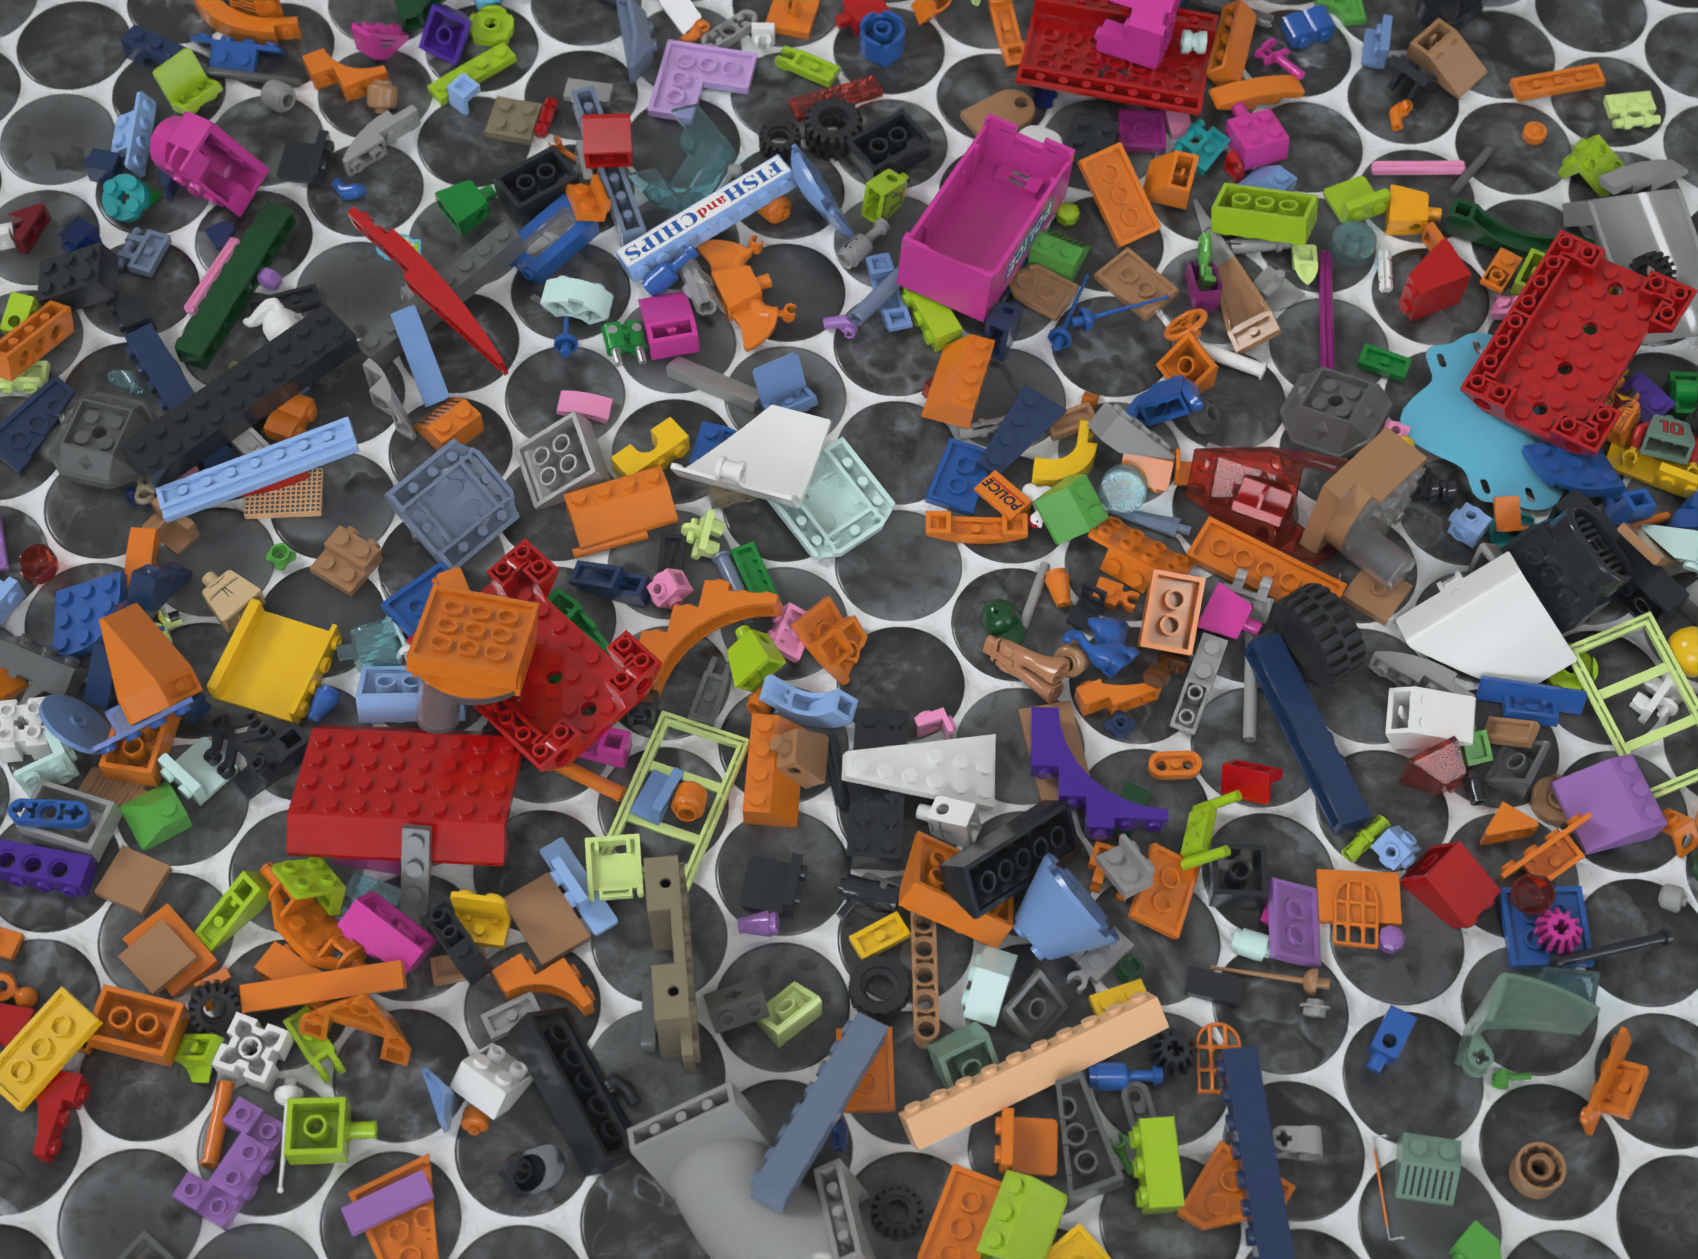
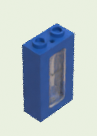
(552, 240)

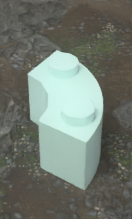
(577, 299)

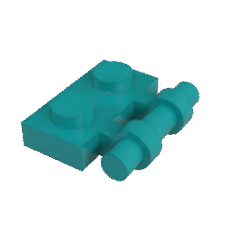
(1209, 147)

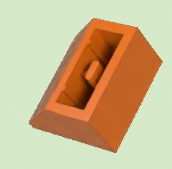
(1171, 179)

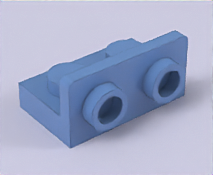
(1377, 44)

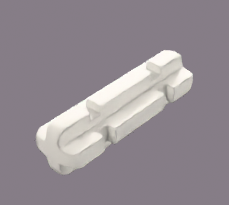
(1385, 271)

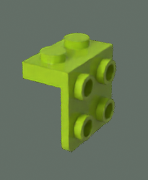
(186, 82)
(1591, 159)
(1356, 200)
(310, 879)

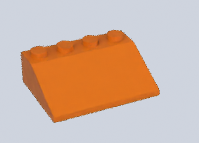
(925, 894)

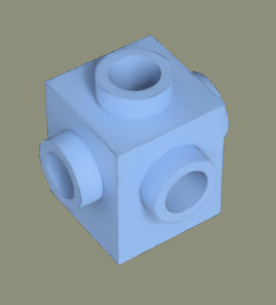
(1468, 524)
(1396, 848)

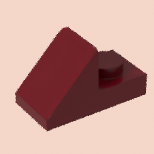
(29, 226)

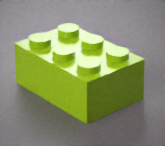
(1156, 1165)

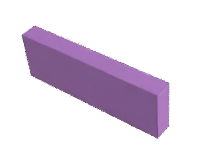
(387, 1203)

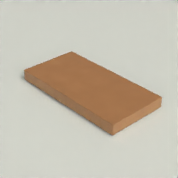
(1647, 546)
(1048, 787)

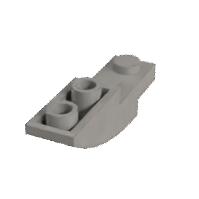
(373, 139)
(1412, 670)
(1198, 683)

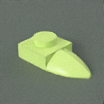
(1305, 262)

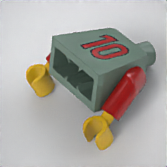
(1664, 439)

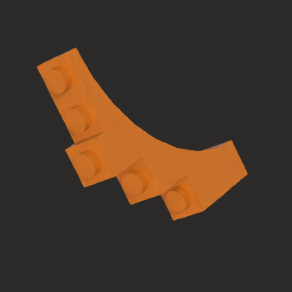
(690, 624)

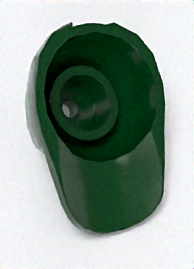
(1005, 623)

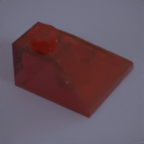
(1436, 769)

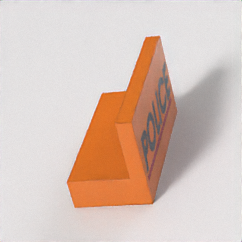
(1003, 496)

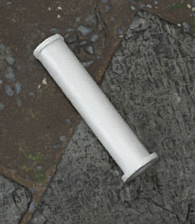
(1235, 360)

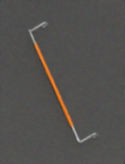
(1381, 1190)

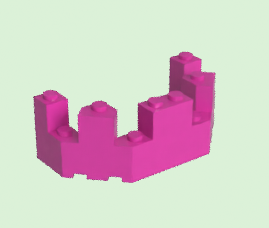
(1143, 35)

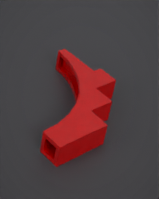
(62, 1093)

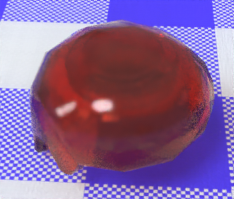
(38, 564)
(1532, 894)

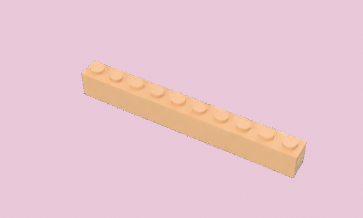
(1032, 1070)

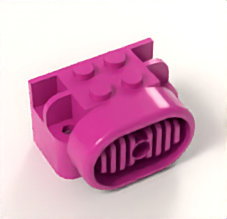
(207, 161)

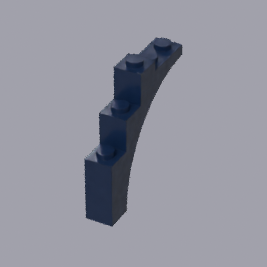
(150, 588)

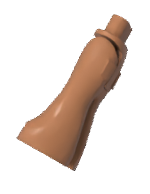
(1036, 670)

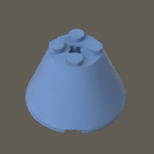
(1061, 915)

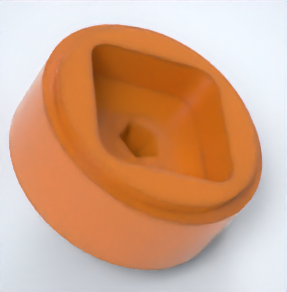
(1534, 133)

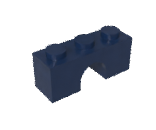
(144, 46)

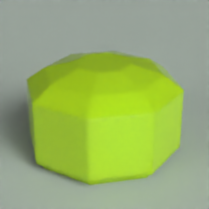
(1067, 213)

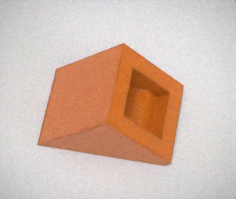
(1090, 397)

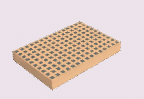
(296, 500)

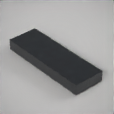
(297, 299)

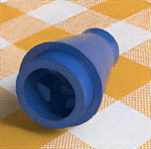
(323, 702)

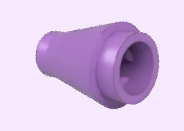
(761, 923)

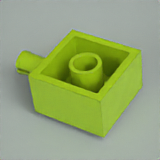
(321, 1130)

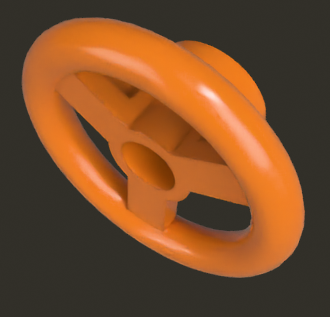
(1186, 322)

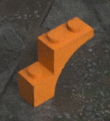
(352, 81)
(559, 979)

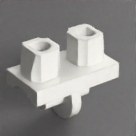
(1646, 706)

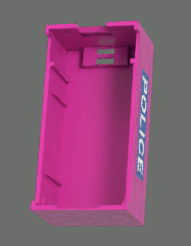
(983, 223)

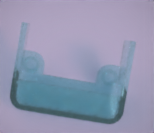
(700, 172)

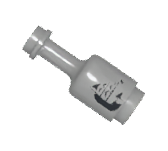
(860, 245)

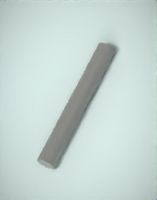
(1034, 595)

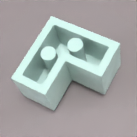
(990, 981)

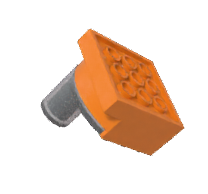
(469, 653)

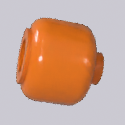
(474, 1120)

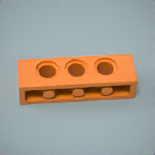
(34, 338)

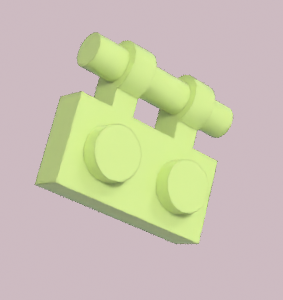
(1629, 106)

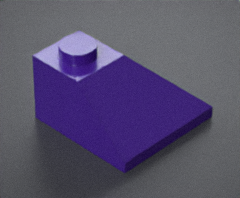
(445, 33)

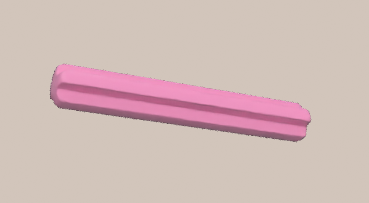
(1418, 167)
(212, 275)

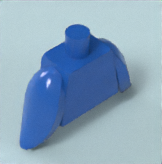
(1166, 401)

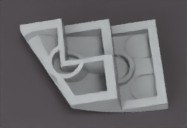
(385, 398)

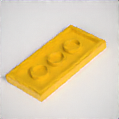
(44, 1047)

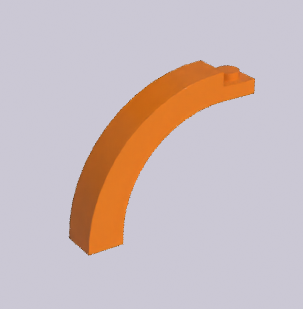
(243, 26)

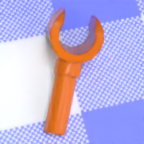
(559, 145)

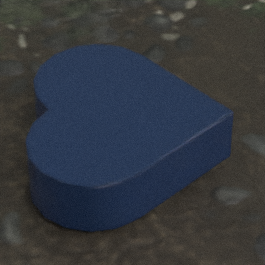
(220, 234)

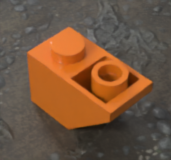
(1501, 271)

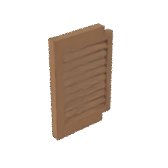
(116, 791)

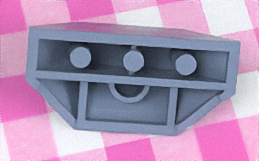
(636, 38)

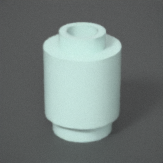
(1250, 944)

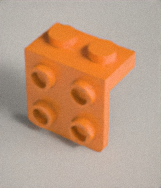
(1026, 1144)

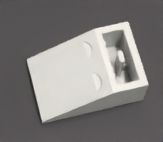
(1427, 717)

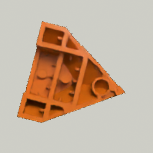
(361, 1014)

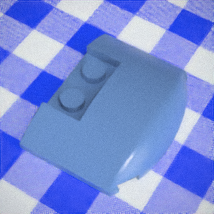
(817, 192)

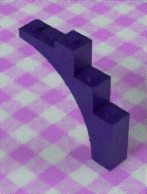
(1102, 809)

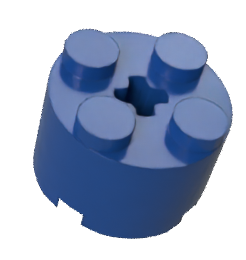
(882, 37)

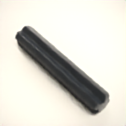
(834, 766)

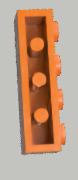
(1231, 43)

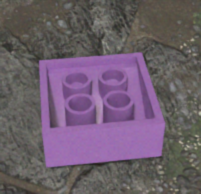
(1617, 799)

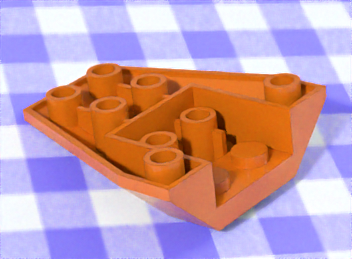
(145, 664)

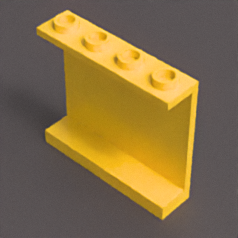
(273, 664)

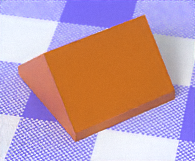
(1190, 360)

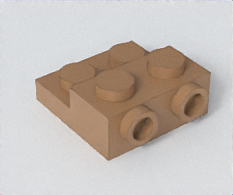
(347, 560)

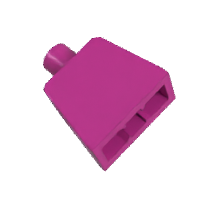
(1228, 614)

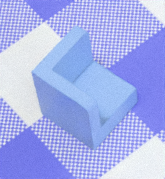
(461, 91)

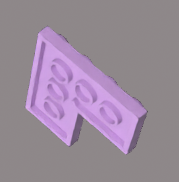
(691, 67)

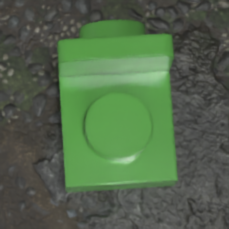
(1479, 751)

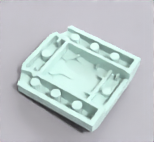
(840, 505)

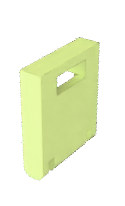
(614, 874)

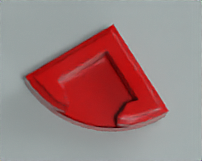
(1234, 166)

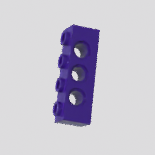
(76, 881)

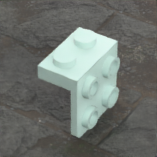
(54, 768)
(193, 773)

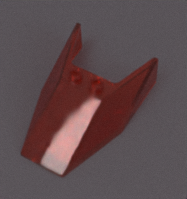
(1218, 476)

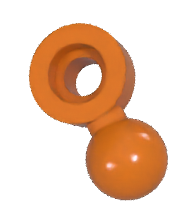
(24, 996)

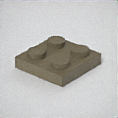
(513, 120)

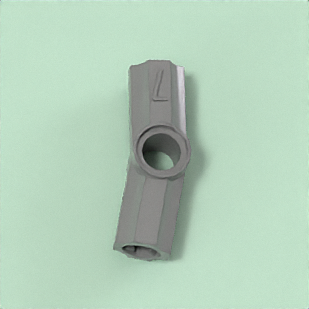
(698, 287)

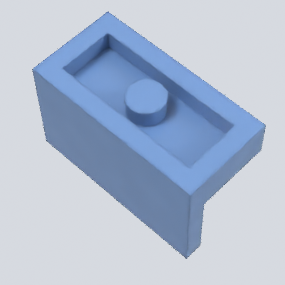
(656, 795)

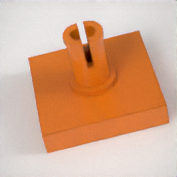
(793, 17)

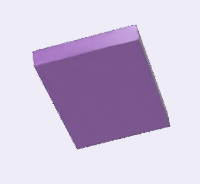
(1293, 923)

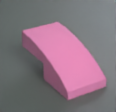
(586, 404)

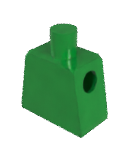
(465, 205)

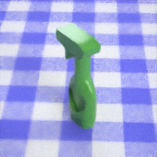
(1206, 279)

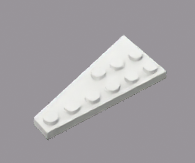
(944, 768)

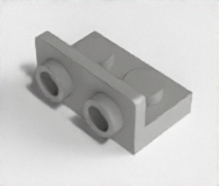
(1126, 867)

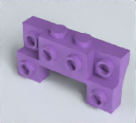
(239, 1170)

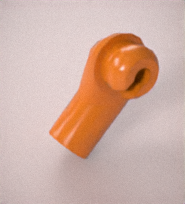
(695, 34)

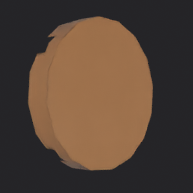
(1546, 805)

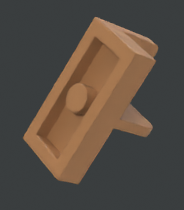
(174, 535)

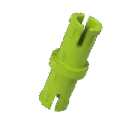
(1365, 838)

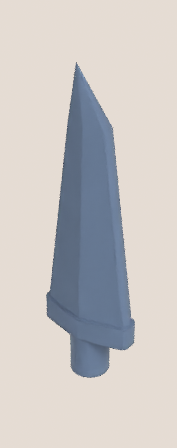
(1160, 523)

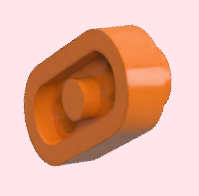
(1173, 764)

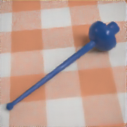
(1087, 319)
(1060, 336)
(566, 342)

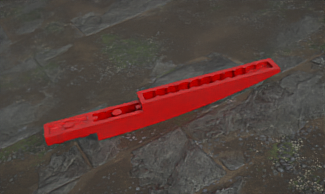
(428, 285)

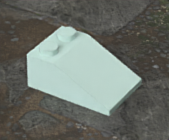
(1678, 542)

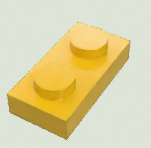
(879, 936)
(1118, 994)

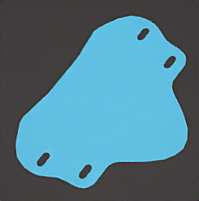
(1460, 432)

